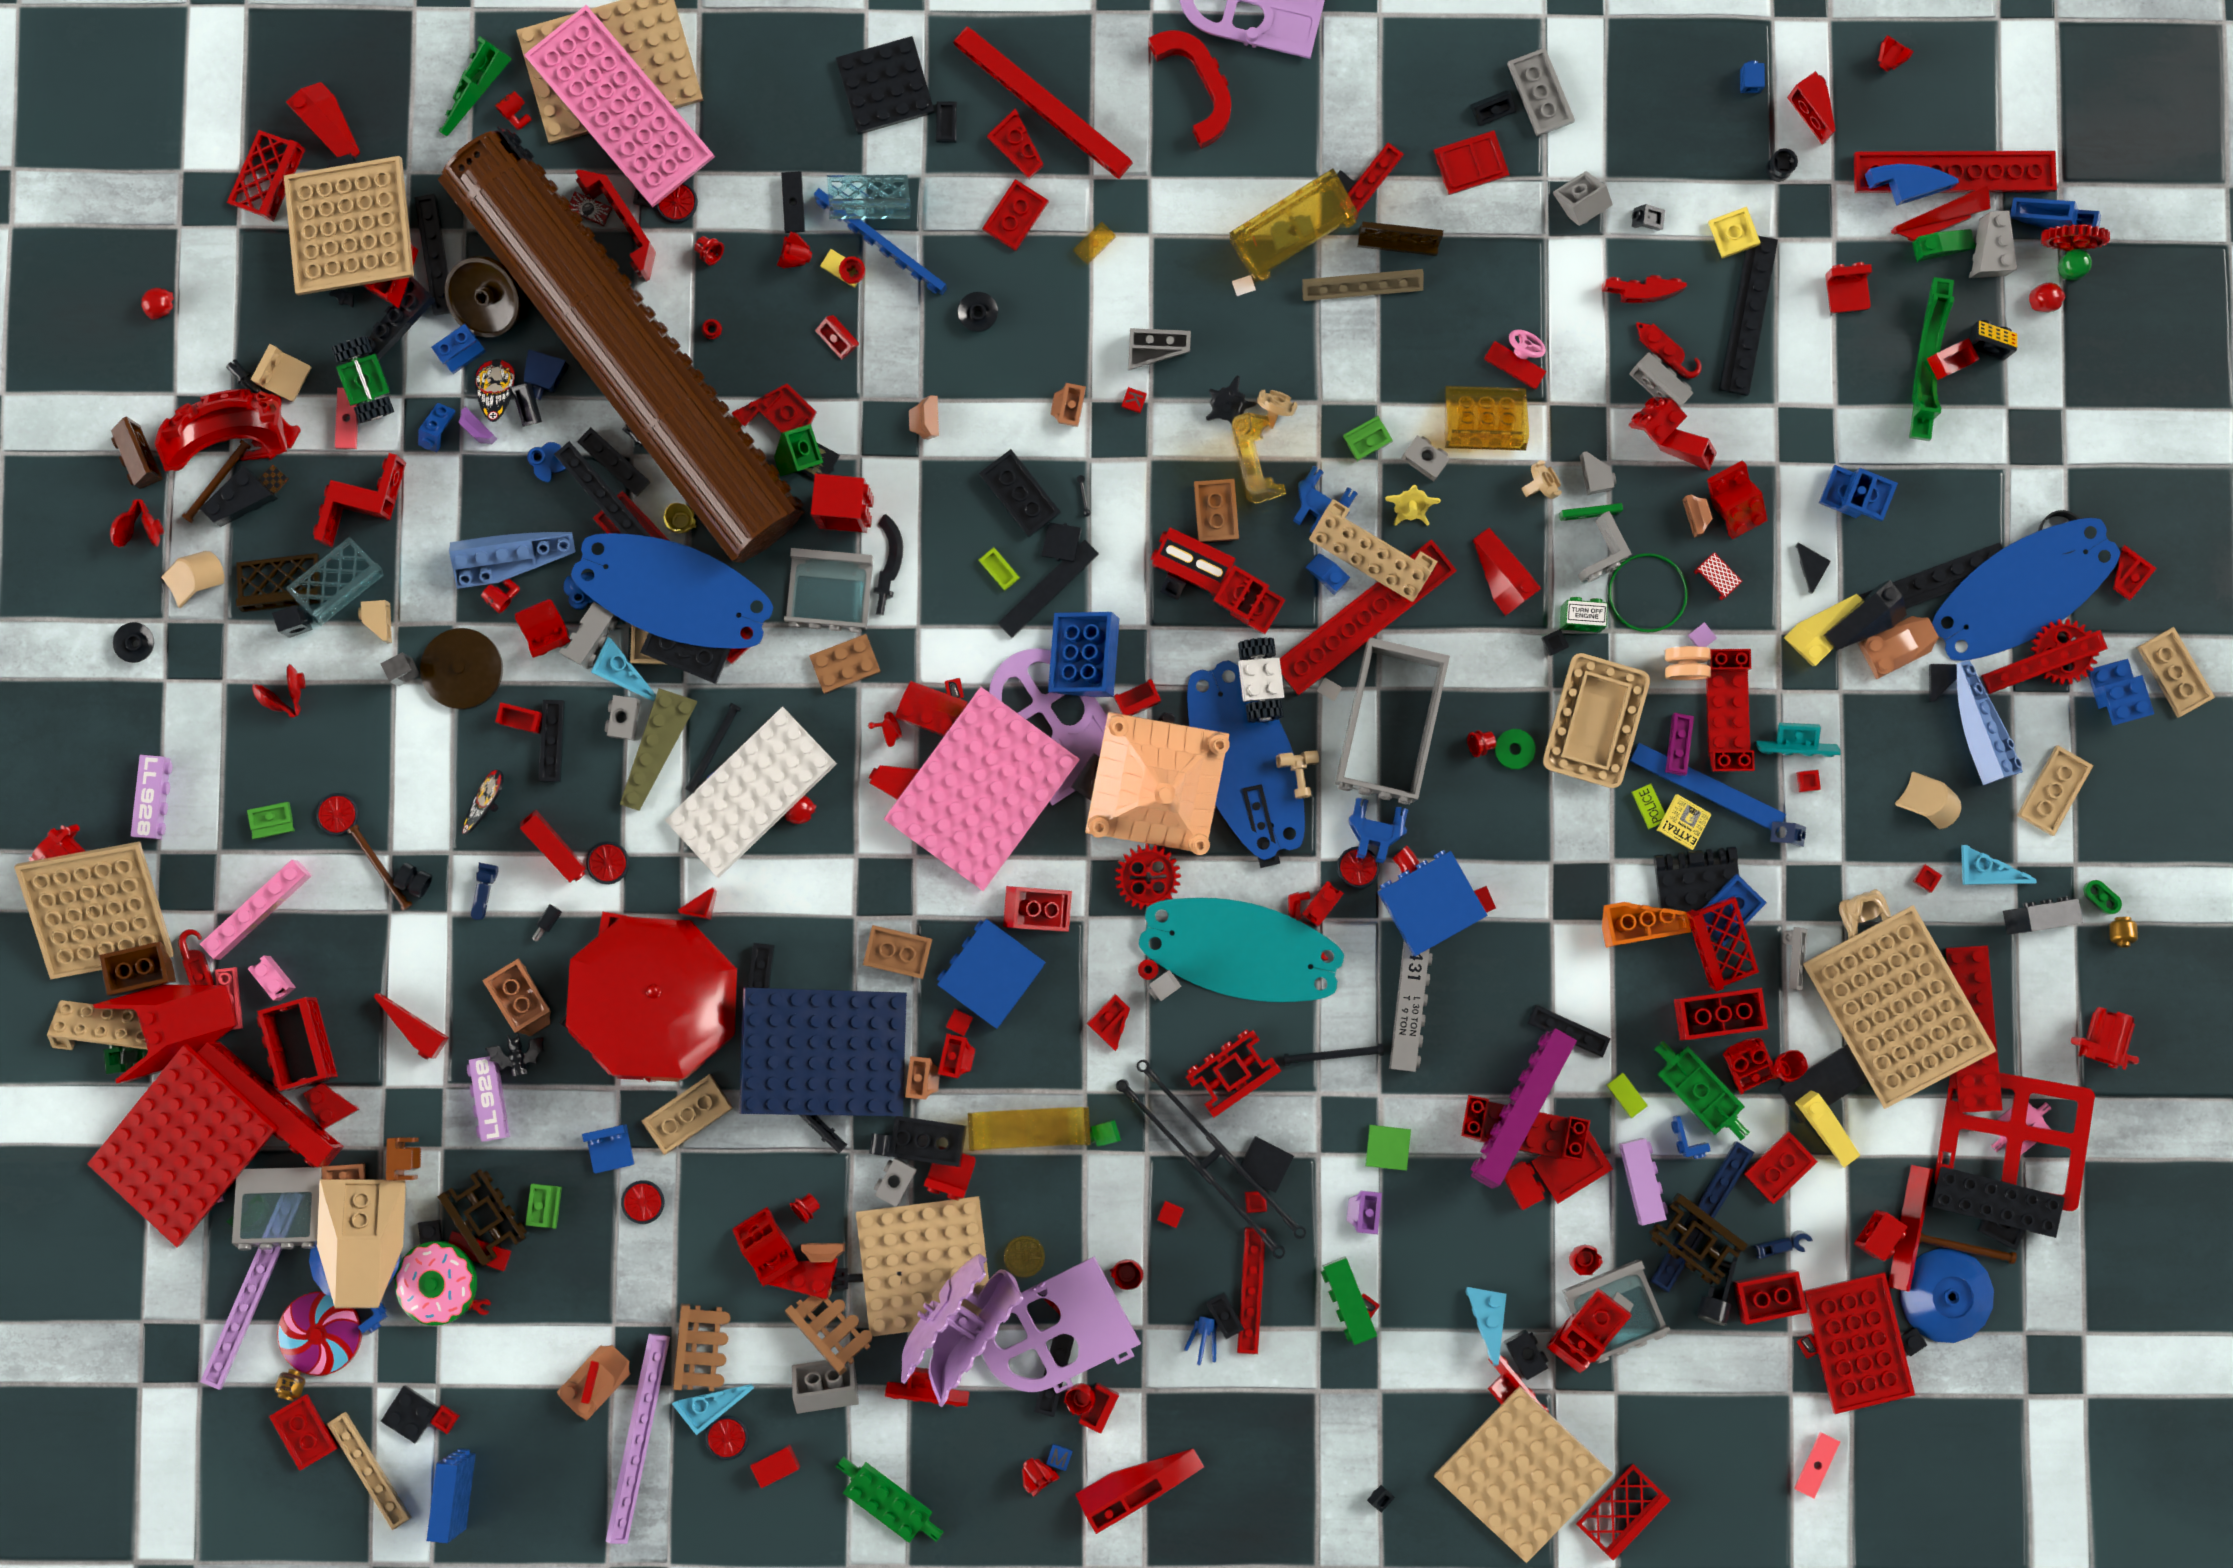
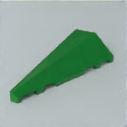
(481, 72)

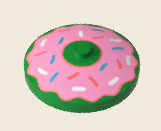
(435, 1283)

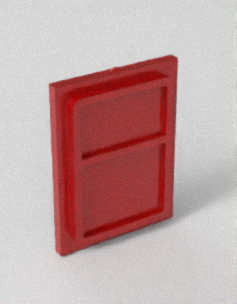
(1471, 162)
(1569, 1176)

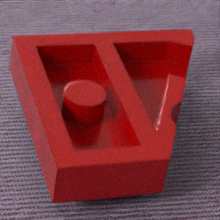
(328, 1105)

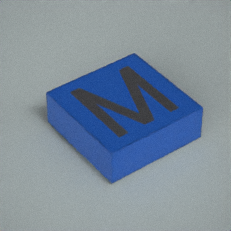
(1059, 1457)

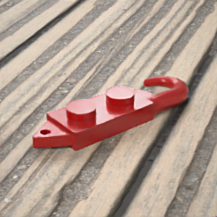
(1666, 349)
(194, 961)

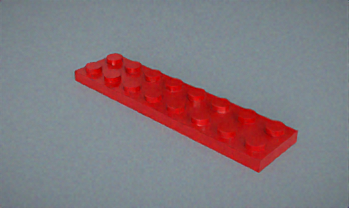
(1980, 1082)

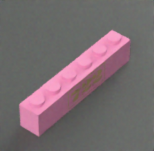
(255, 909)

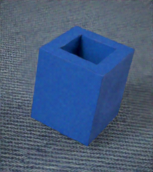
(1752, 77)

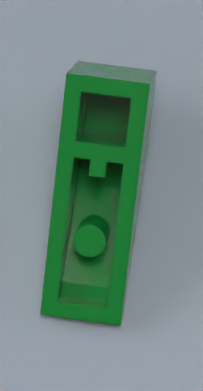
(1943, 244)
(1105, 1133)

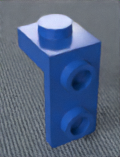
(433, 426)
(1696, 1151)
(373, 1322)

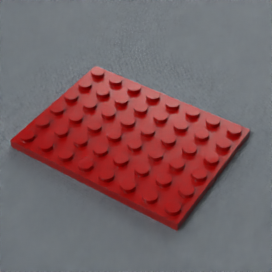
(182, 1145)

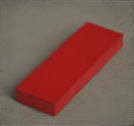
(1514, 365)
(502, 1254)

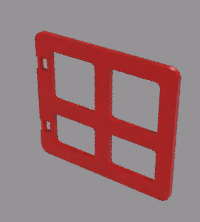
(2018, 1131)

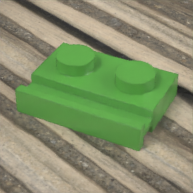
(1367, 438)
(270, 820)
(543, 1205)

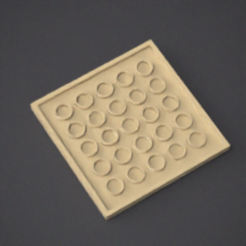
(348, 225)
(91, 906)
(927, 1247)
(1523, 1474)

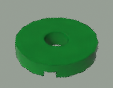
(1526, 745)

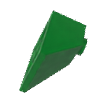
(797, 450)

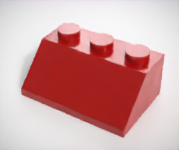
(929, 708)

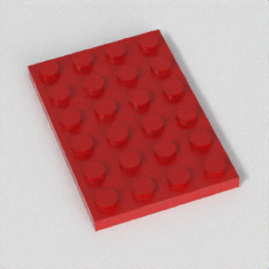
(1859, 1342)

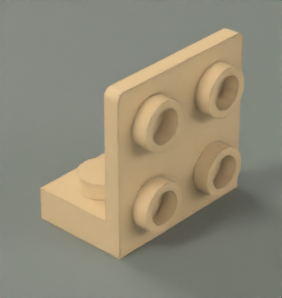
(281, 373)

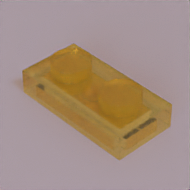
(1094, 243)

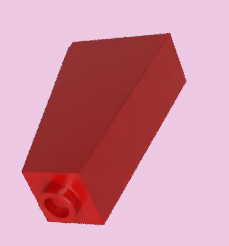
(552, 846)

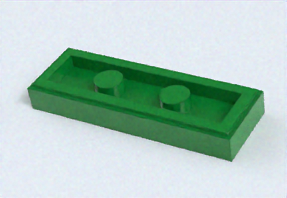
(1590, 512)

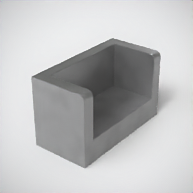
(400, 669)

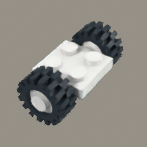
(1261, 679)

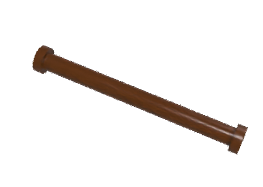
(216, 481)
(354, 830)
(2010, 1257)

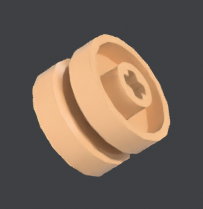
(1687, 663)

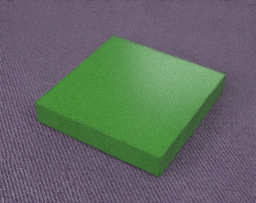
(1388, 1147)

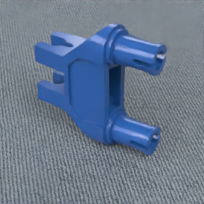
(1314, 501)
(1376, 832)

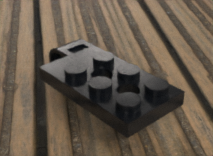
(905, 1141)

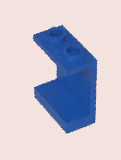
(458, 349)

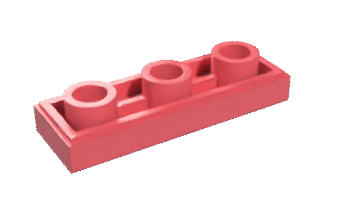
(345, 431)
(229, 977)
(1811, 1477)

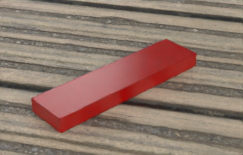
(1374, 176)

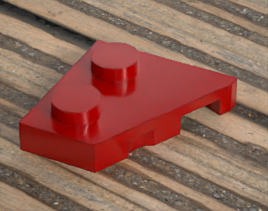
(2131, 573)
(1110, 1021)

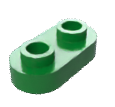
(2101, 897)

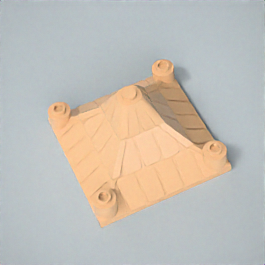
(1157, 783)

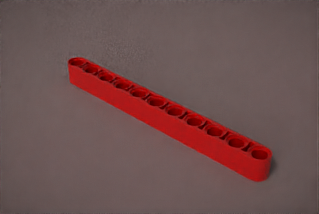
(1043, 102)

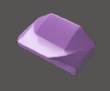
(475, 427)
(1365, 1211)

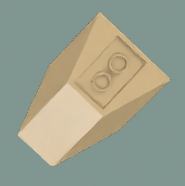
(360, 1238)

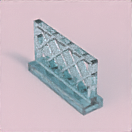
(869, 208)
(347, 593)

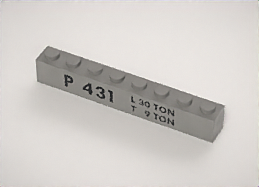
(1409, 1010)

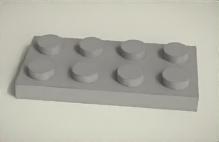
(1541, 92)

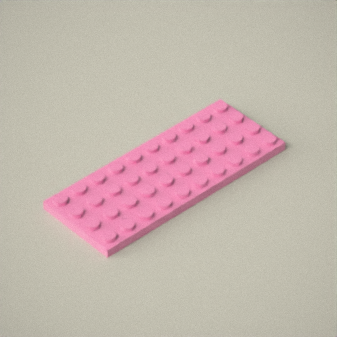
(619, 106)

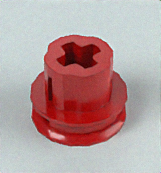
(705, 254)
(847, 265)
(1480, 742)
(805, 1207)

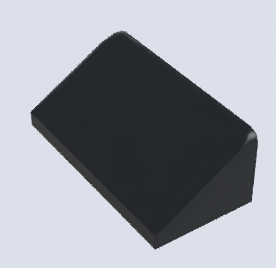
(1493, 108)

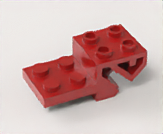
(1588, 1331)

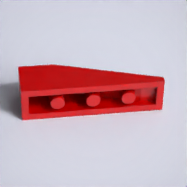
(419, 1033)

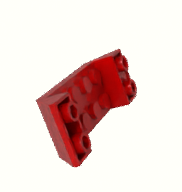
(595, 185)
(1729, 710)
(1548, 1135)

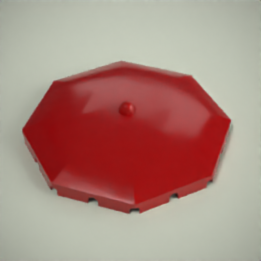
(651, 999)

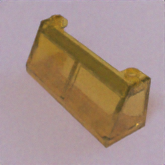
(1293, 224)

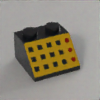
(1993, 340)

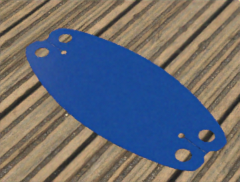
(2025, 589)
(672, 590)
(1248, 762)

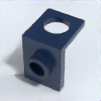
(1795, 833)

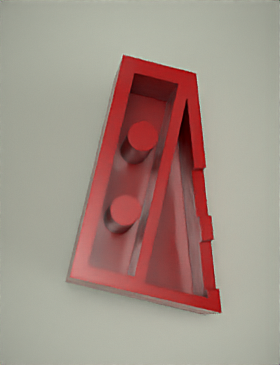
(392, 290)

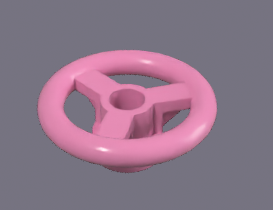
(1526, 347)

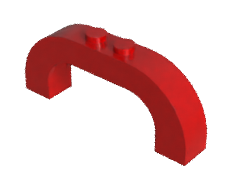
(1184, 44)

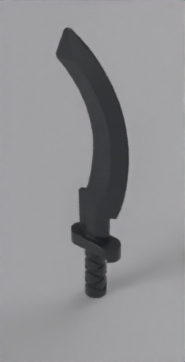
(893, 562)

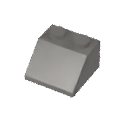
(1583, 198)

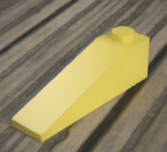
(1828, 1127)

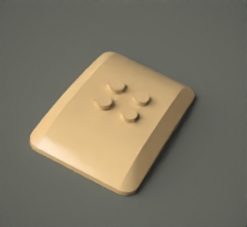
(1596, 720)

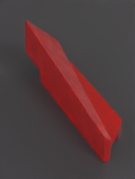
(1945, 215)

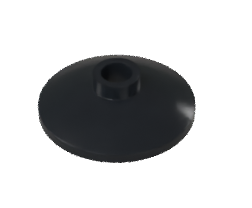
(977, 302)
(124, 640)

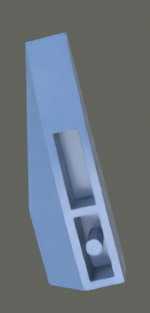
(505, 556)
(1984, 730)

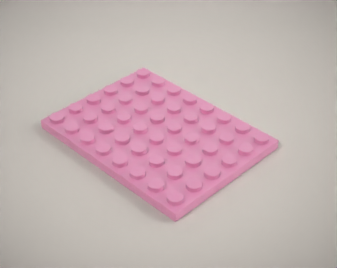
(981, 788)

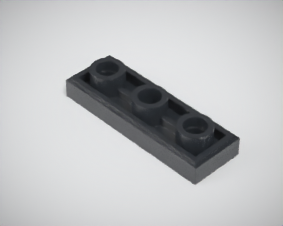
(793, 191)

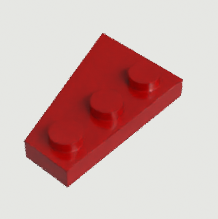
(1014, 142)
(808, 1278)

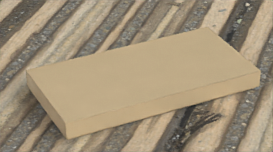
(2175, 672)
(2055, 790)
(687, 1114)

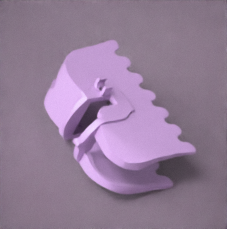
(954, 1330)

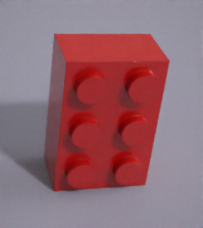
(1769, 1297)

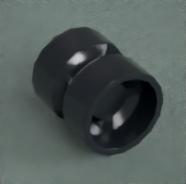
(1781, 165)
(414, 881)

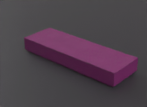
(1679, 744)

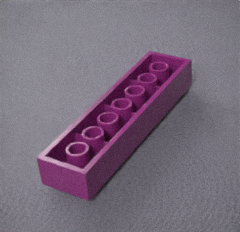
(1523, 1108)

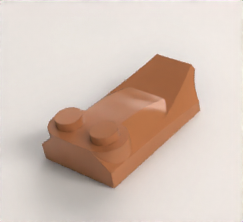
(1899, 645)
(518, 998)
(611, 1374)

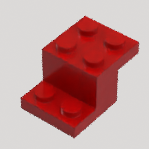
(1737, 499)
(1249, 600)
(765, 1246)

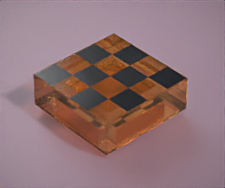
(273, 479)

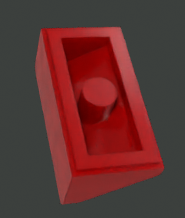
(836, 336)

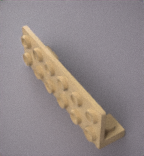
(1371, 553)
(94, 1025)

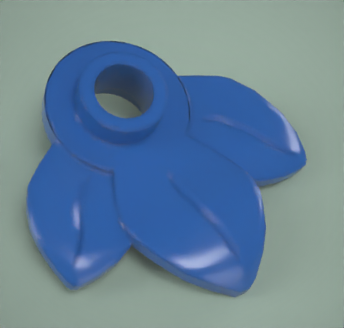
(548, 462)
(574, 591)

